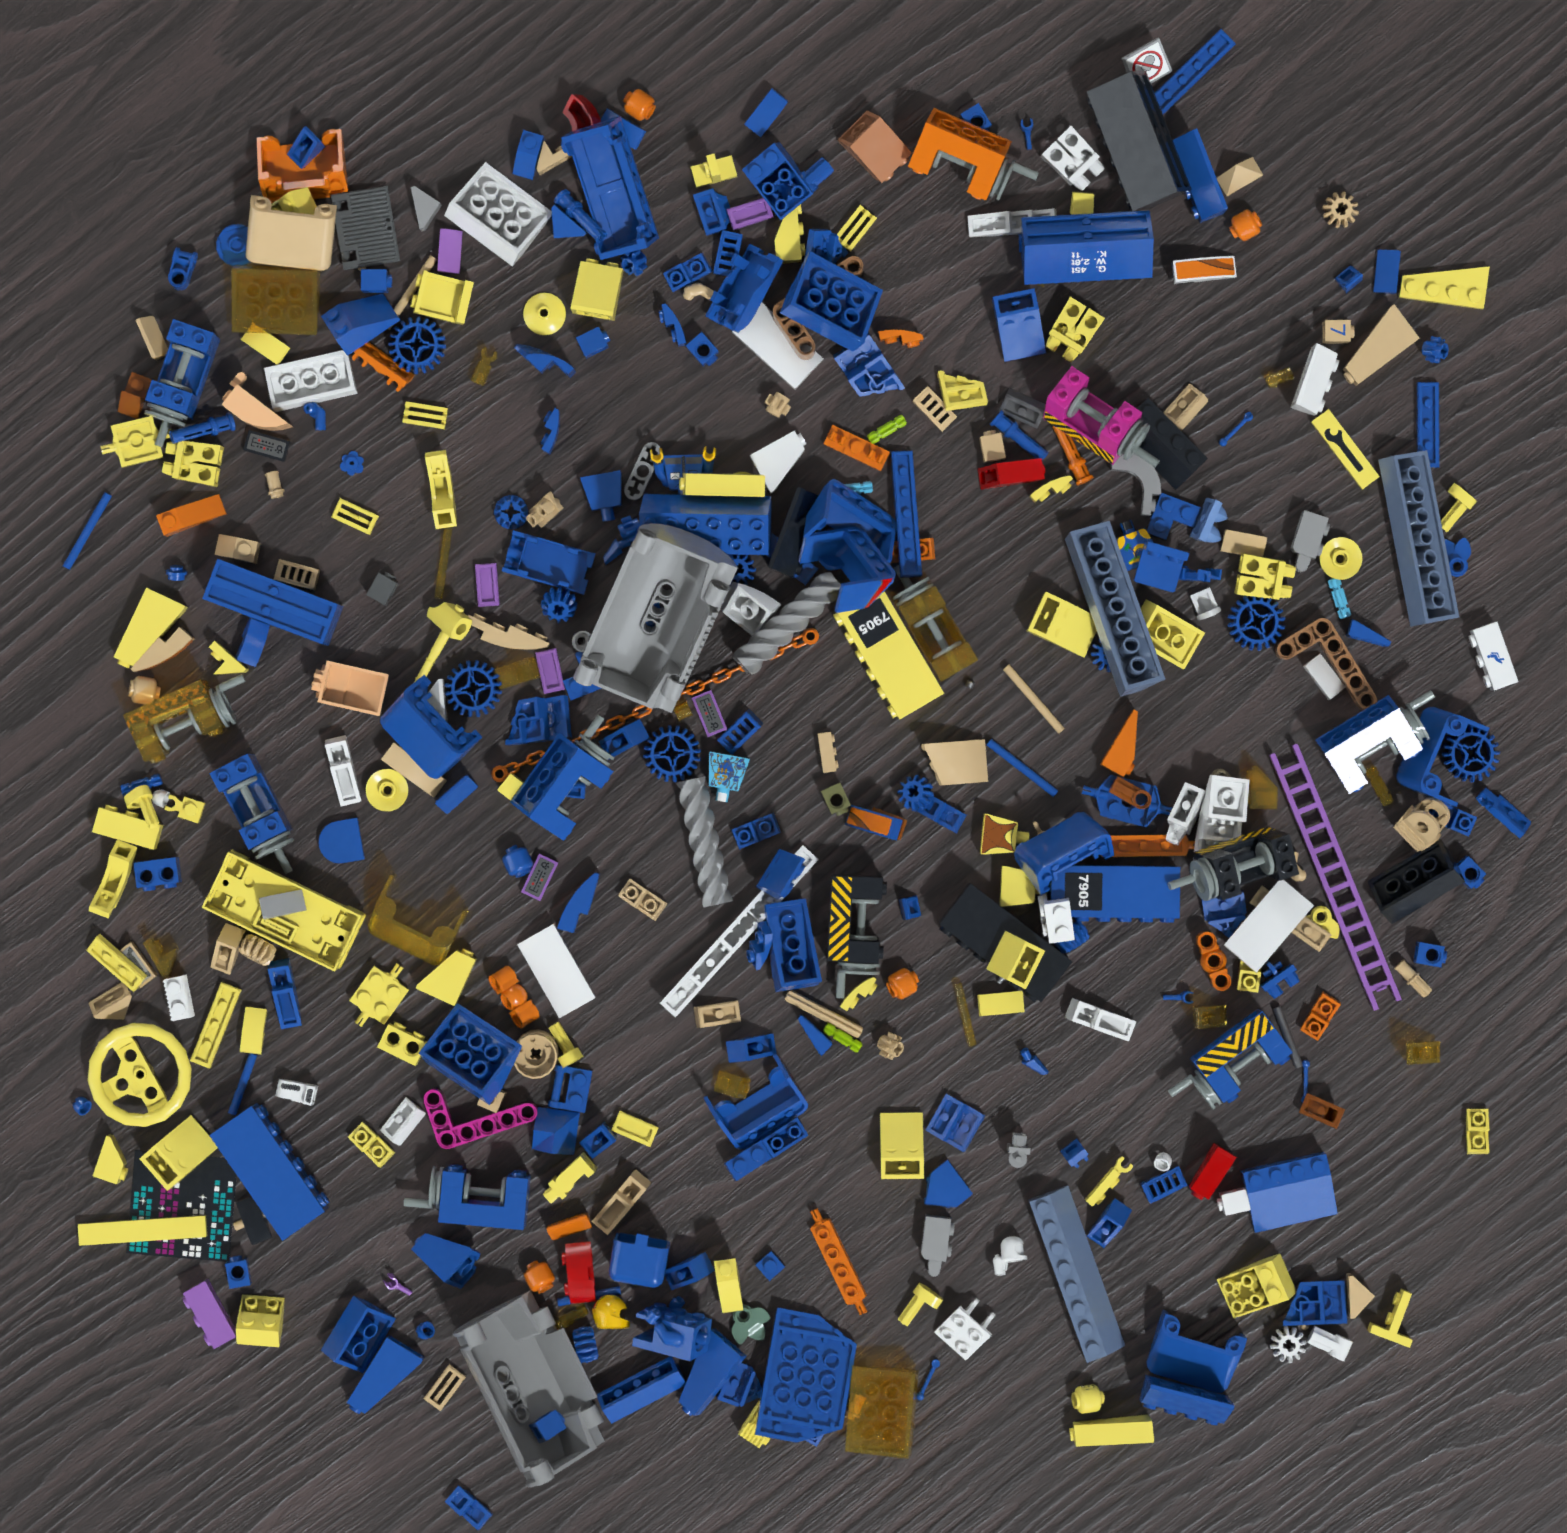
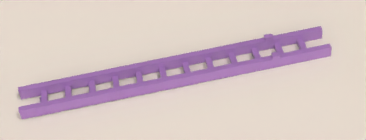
(1349, 880)

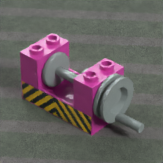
(1094, 422)

